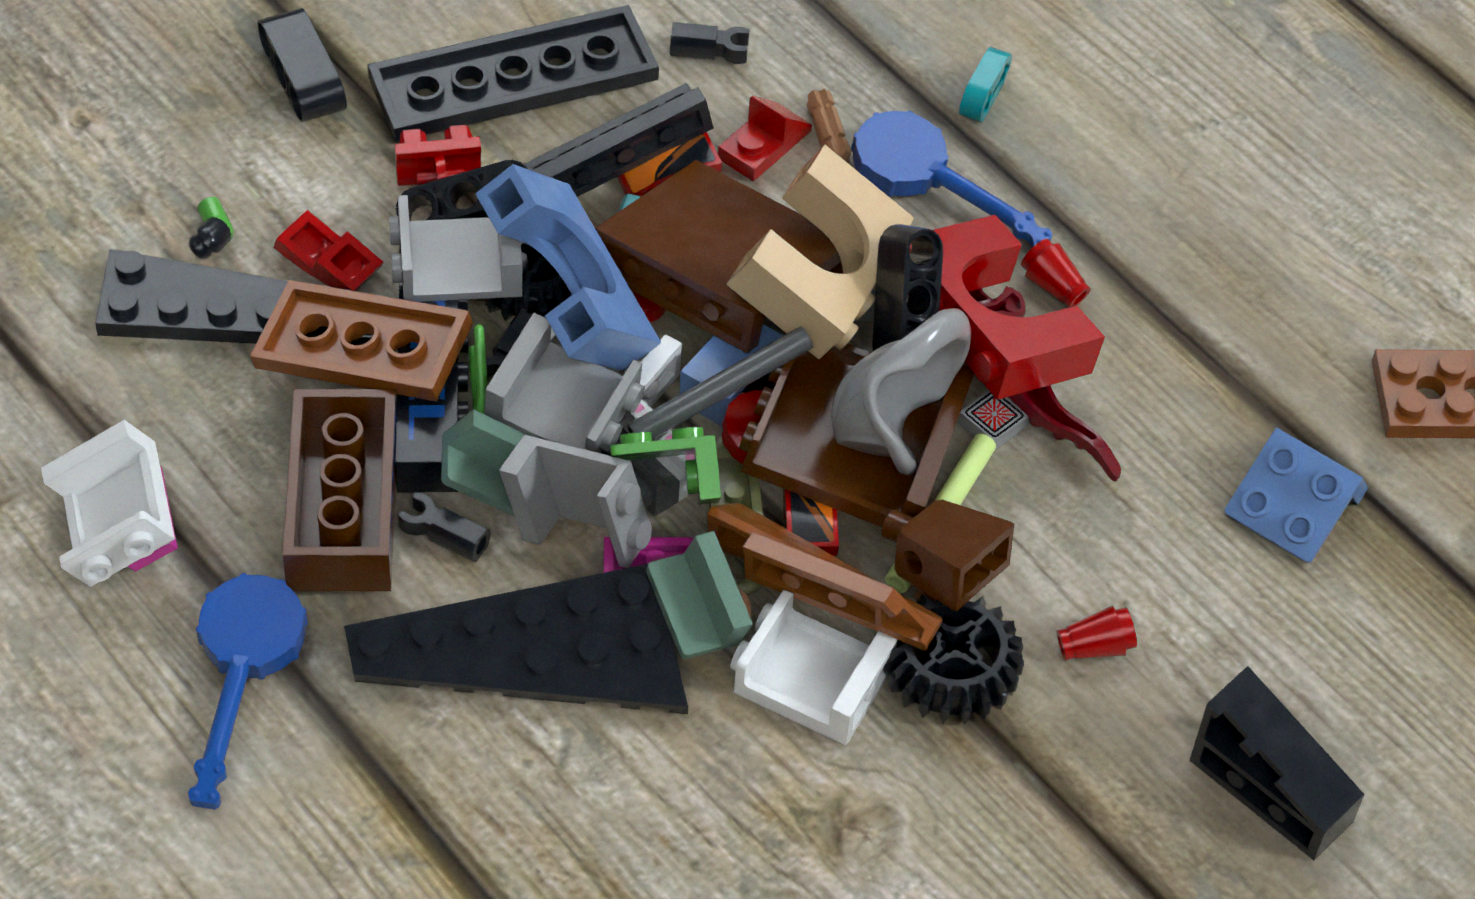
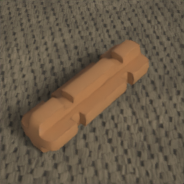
(828, 123)

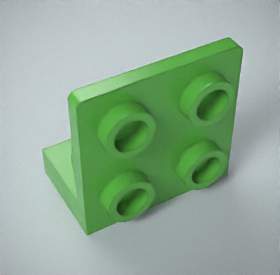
(701, 473)

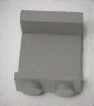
(453, 258)
(560, 396)
(577, 484)

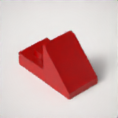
(763, 138)

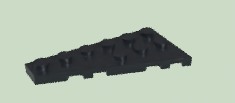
(546, 642)

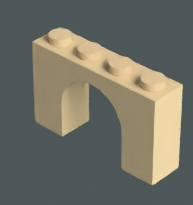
(797, 291)

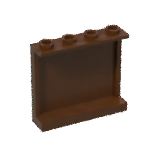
(689, 239)
(799, 450)

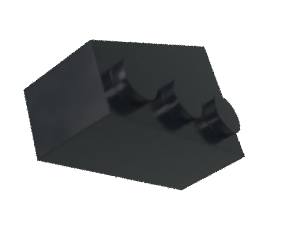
(1274, 765)

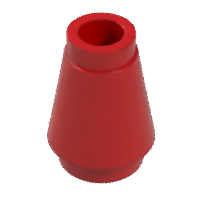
(1054, 272)
(1098, 635)

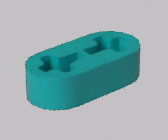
(985, 84)

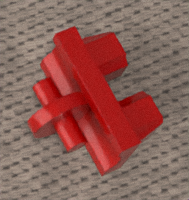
(427, 161)

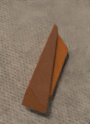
(816, 577)

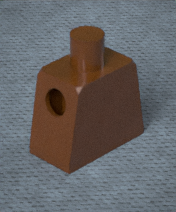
(949, 550)

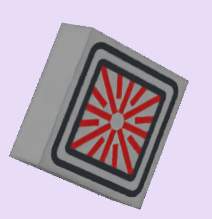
(994, 418)

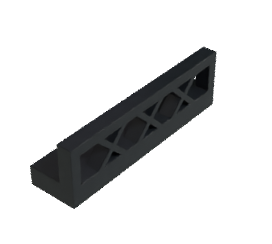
(627, 140)

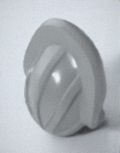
(895, 382)

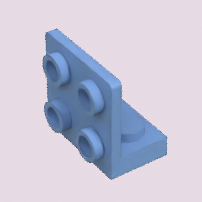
(1294, 495)

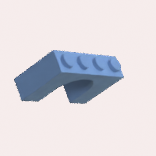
(602, 315)

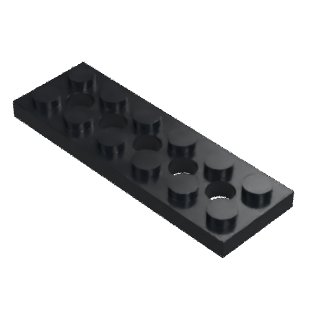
(527, 50)

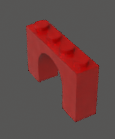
(1005, 350)

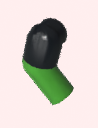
(214, 232)

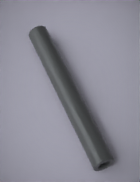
(723, 384)

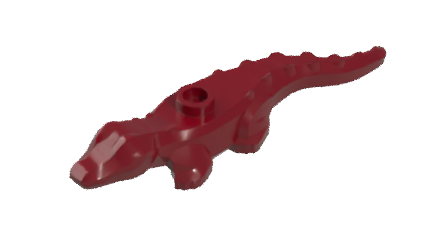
(1042, 404)

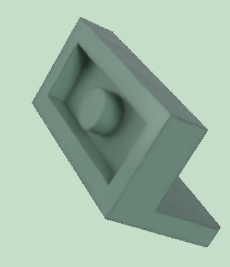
(474, 454)
(700, 598)

